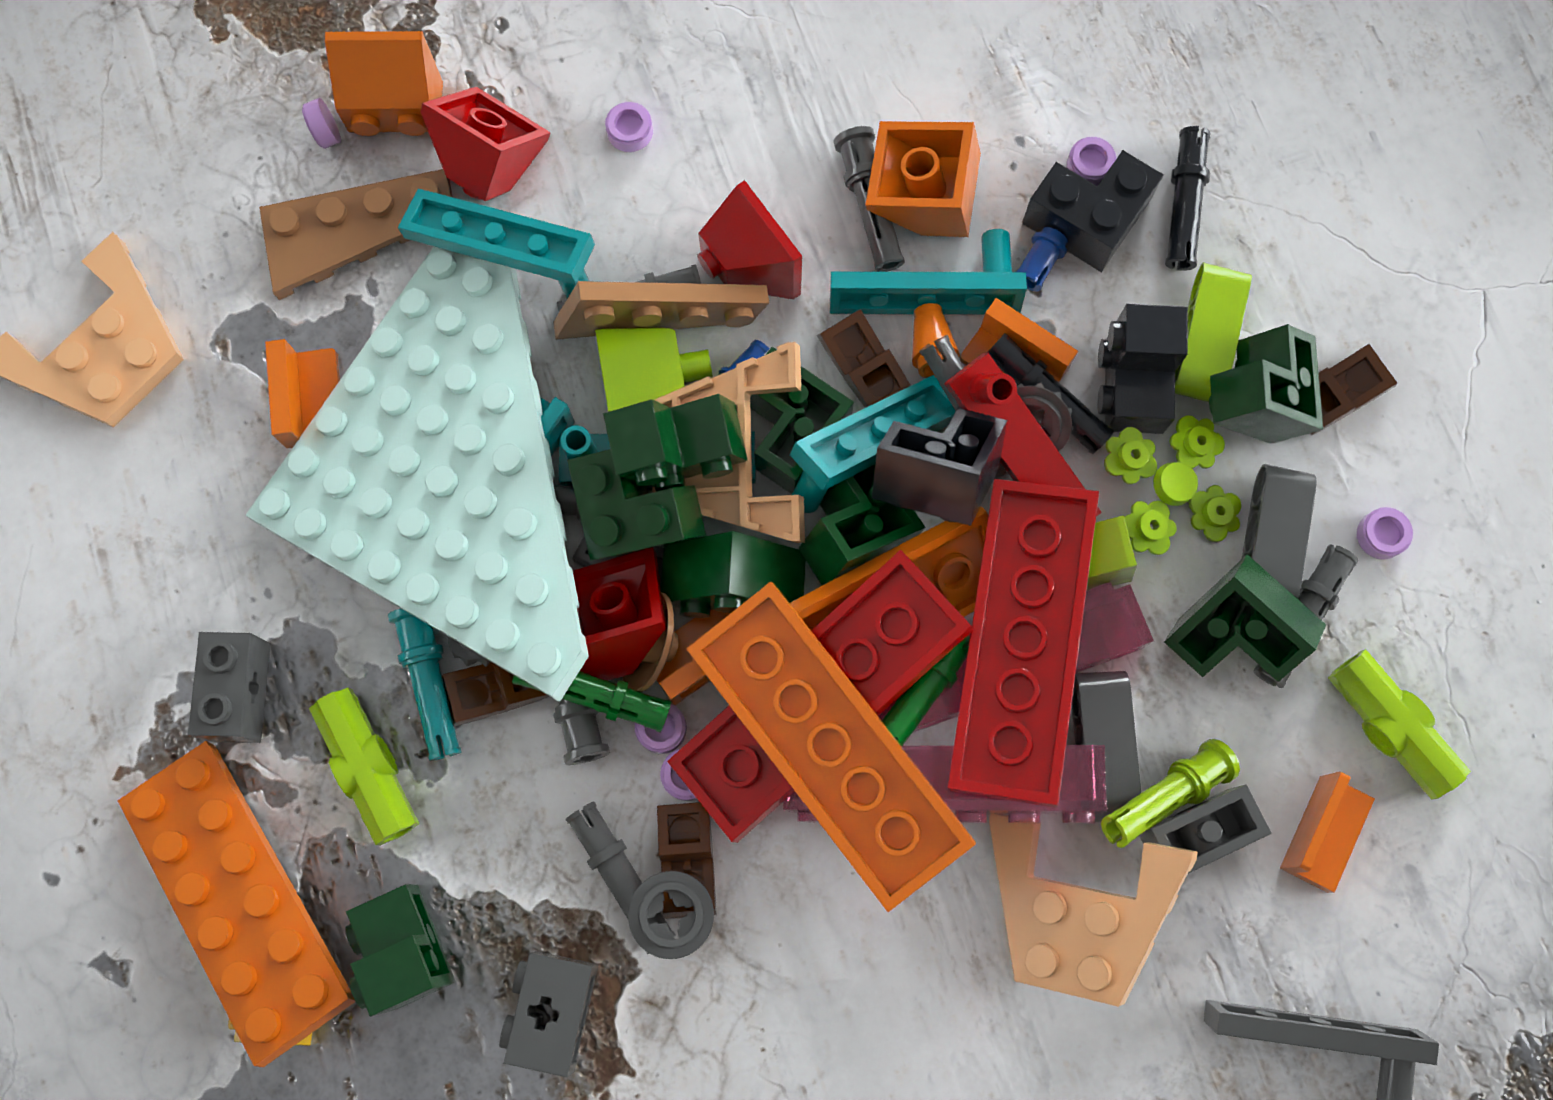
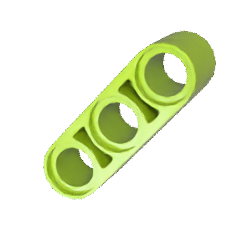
(1214, 328)

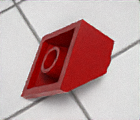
(482, 141)
(749, 246)
(619, 612)

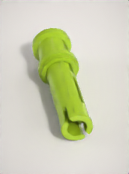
(1185, 783)

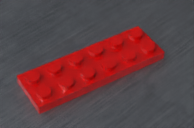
(1024, 643)
(883, 644)

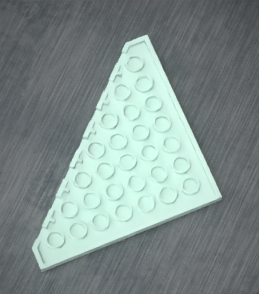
(439, 476)

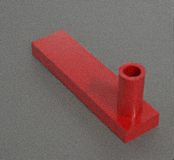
(1026, 449)

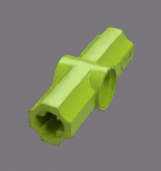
(1399, 725)
(363, 766)

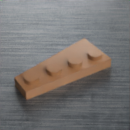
(332, 229)
(657, 306)

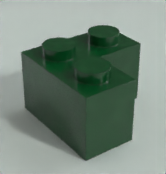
(1272, 387)
(794, 418)
(669, 444)
(624, 516)
(855, 528)
(726, 571)
(1248, 612)
(398, 951)

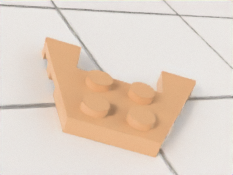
(111, 356)
(730, 496)
(1078, 935)

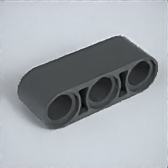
(1281, 523)
(1106, 717)

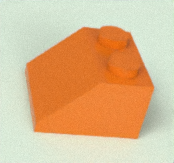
(382, 80)
(925, 176)

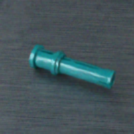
(421, 657)

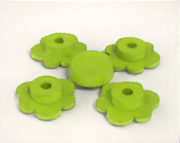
(1173, 483)

